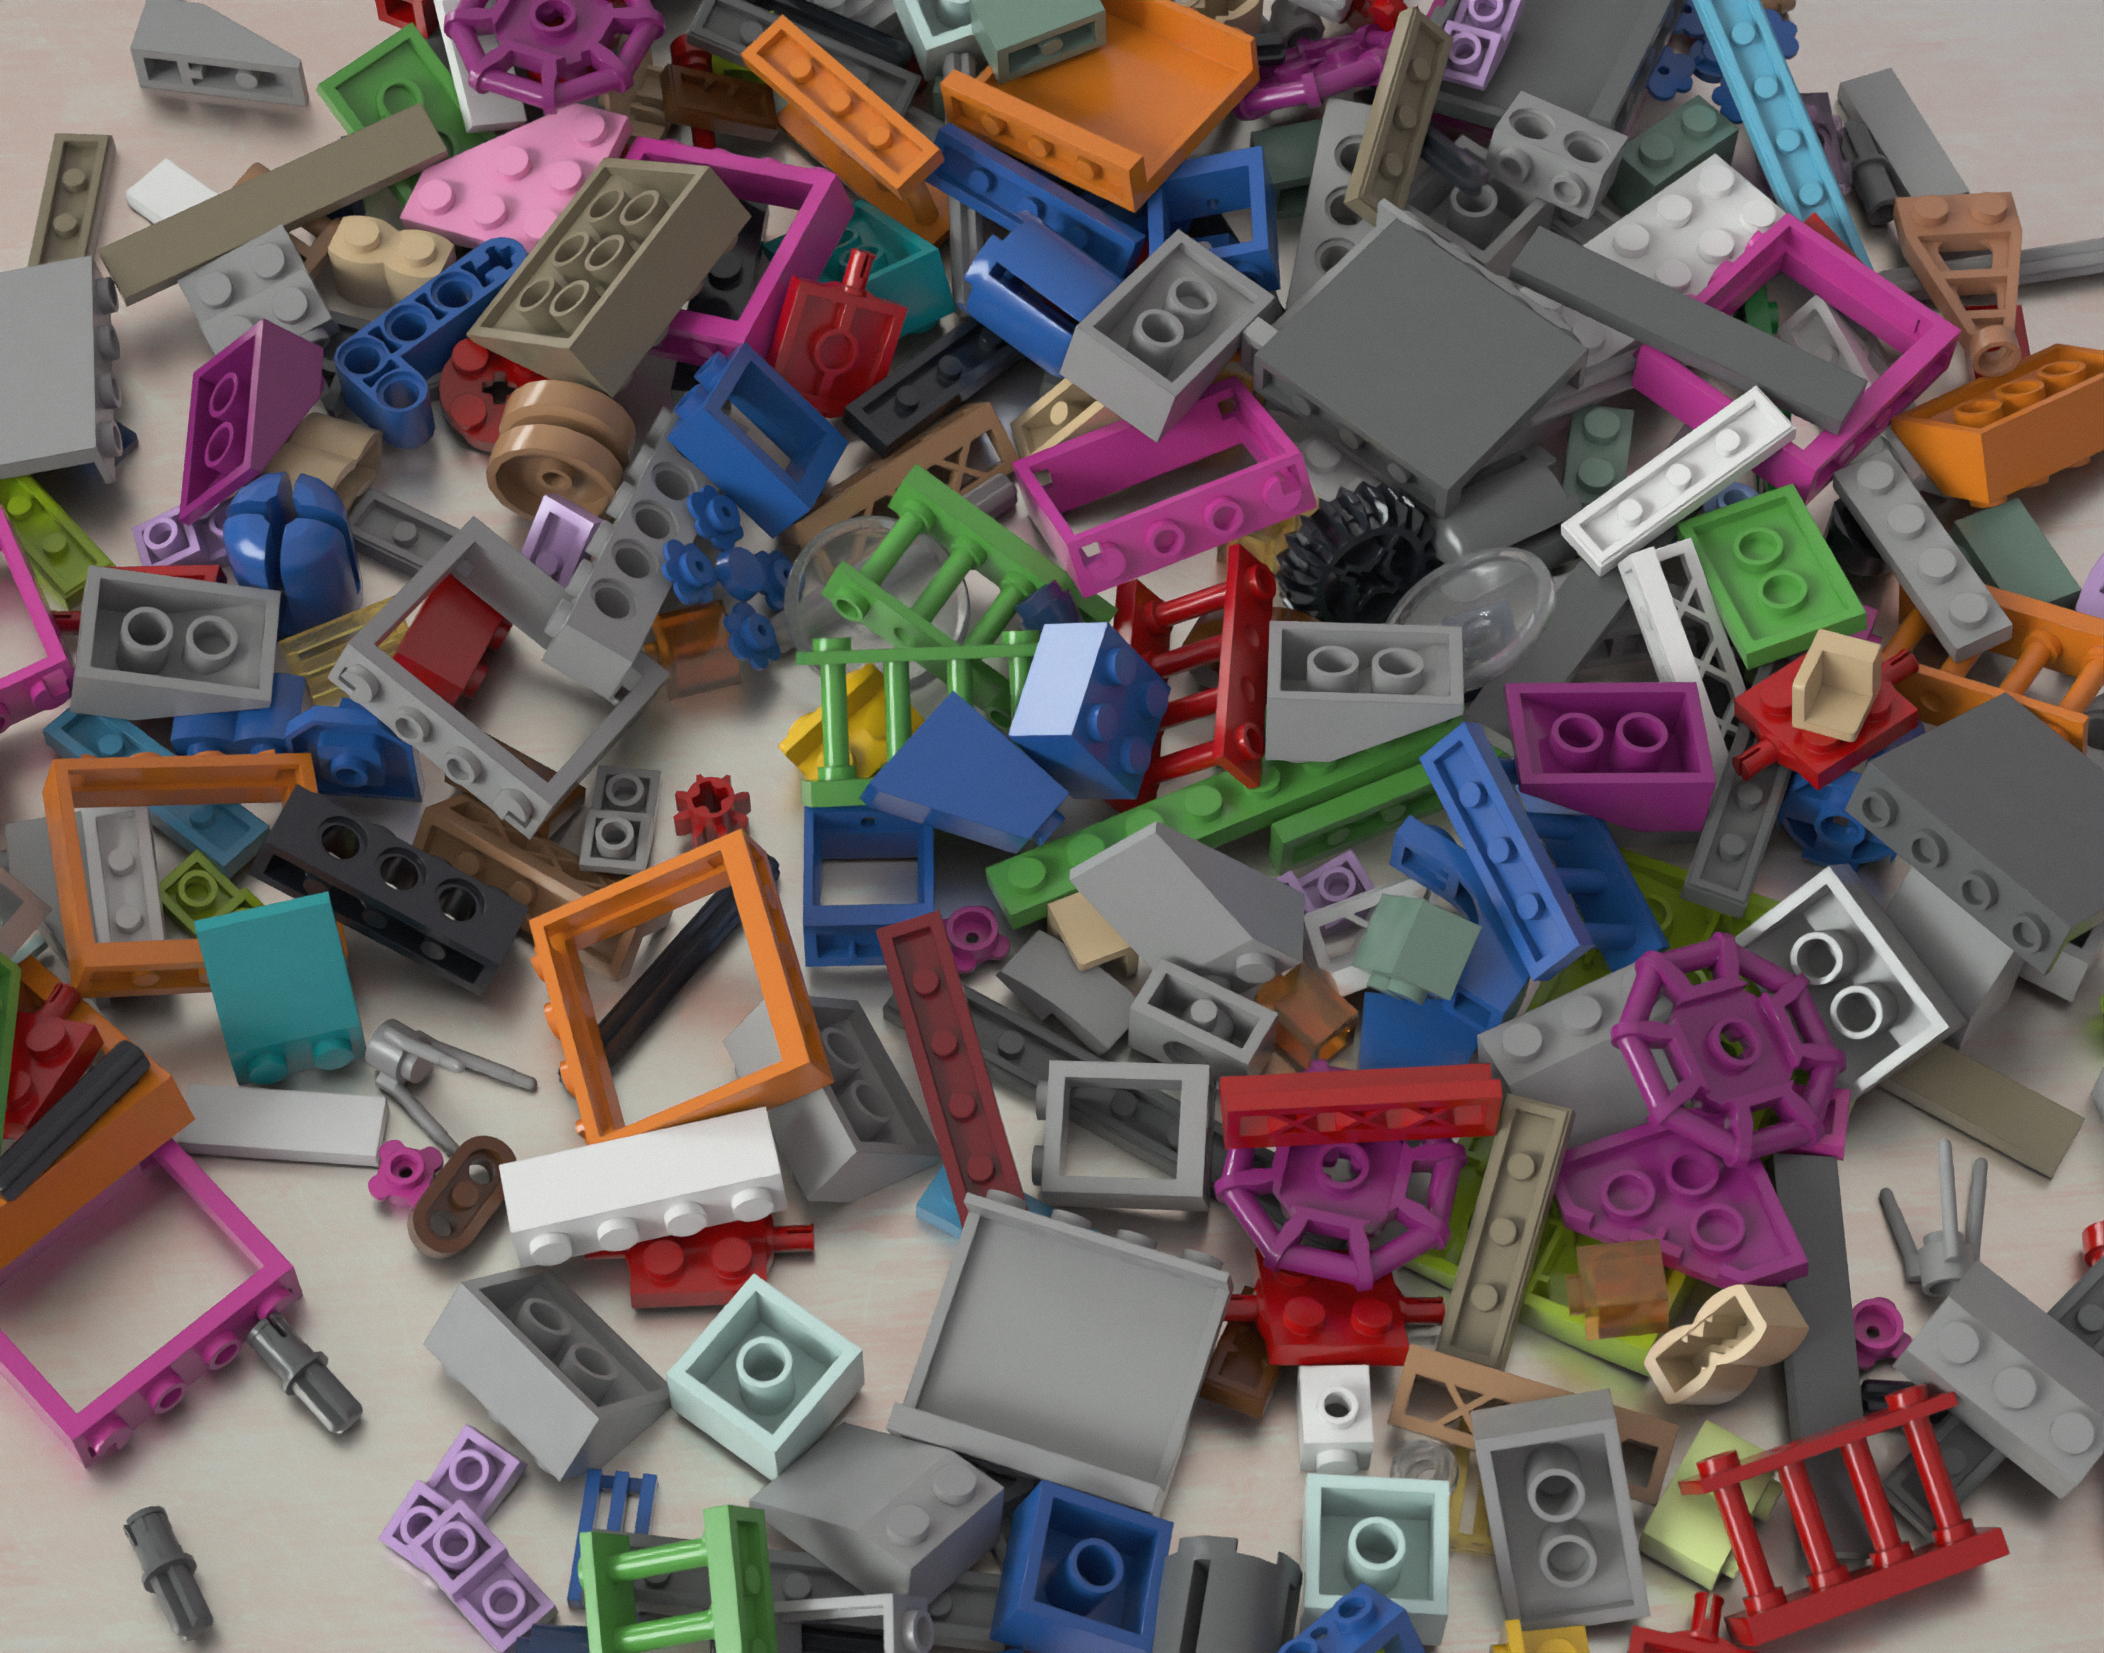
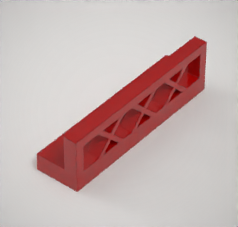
(1359, 1106)

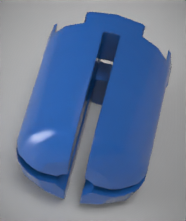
(1036, 290)
(294, 546)
(1806, 809)

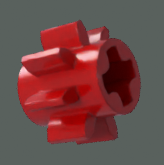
(711, 810)

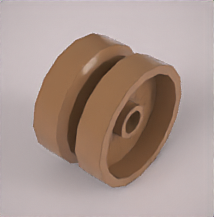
(563, 443)

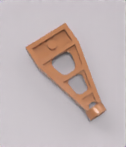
(1968, 224)

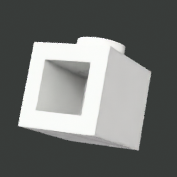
(1334, 1419)

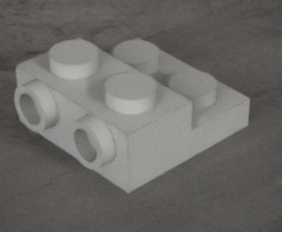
(257, 283)

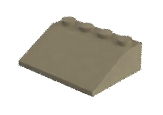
(613, 272)

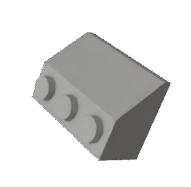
(1862, 976)
(1567, 1057)
(849, 1133)
(547, 1368)
(2015, 1378)

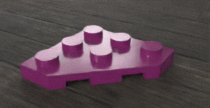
(1707, 1216)

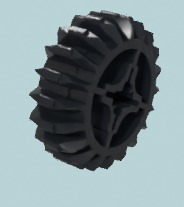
(1356, 556)

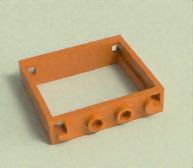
(148, 780)
(562, 932)
(110, 1148)

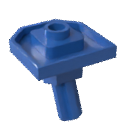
(356, 753)

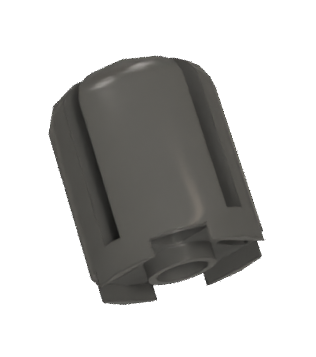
(1510, 505)
(1225, 1599)

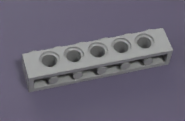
(1321, 237)
(625, 584)

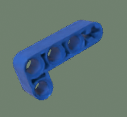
(393, 356)

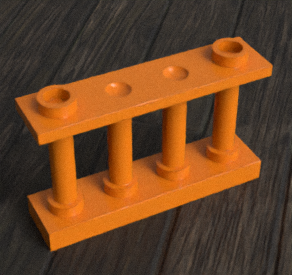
(851, 130)
(2041, 639)

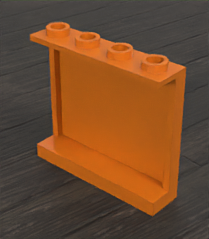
(1120, 111)

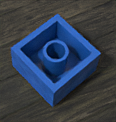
(1090, 711)
(1080, 1575)

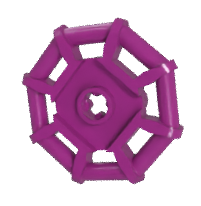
(553, 51)
(1318, 71)
(1707, 1072)
(1346, 1209)

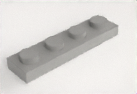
(1922, 556)

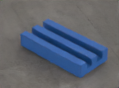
(620, 1487)

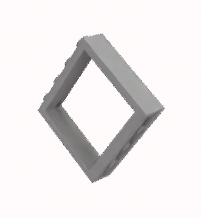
(441, 732)

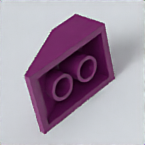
(244, 412)
(1614, 751)

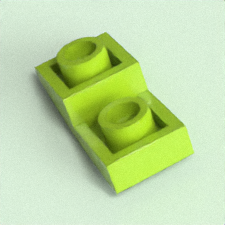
(201, 891)

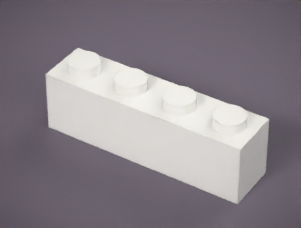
(642, 1188)

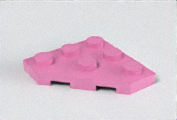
(517, 179)

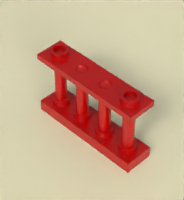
(1243, 673)
(1894, 1563)

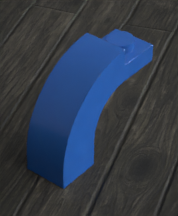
(1494, 974)

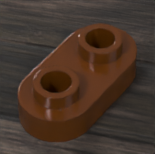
(459, 1198)

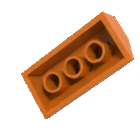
(2011, 426)

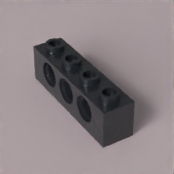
(402, 919)

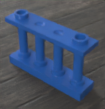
(1003, 187)
(1519, 873)

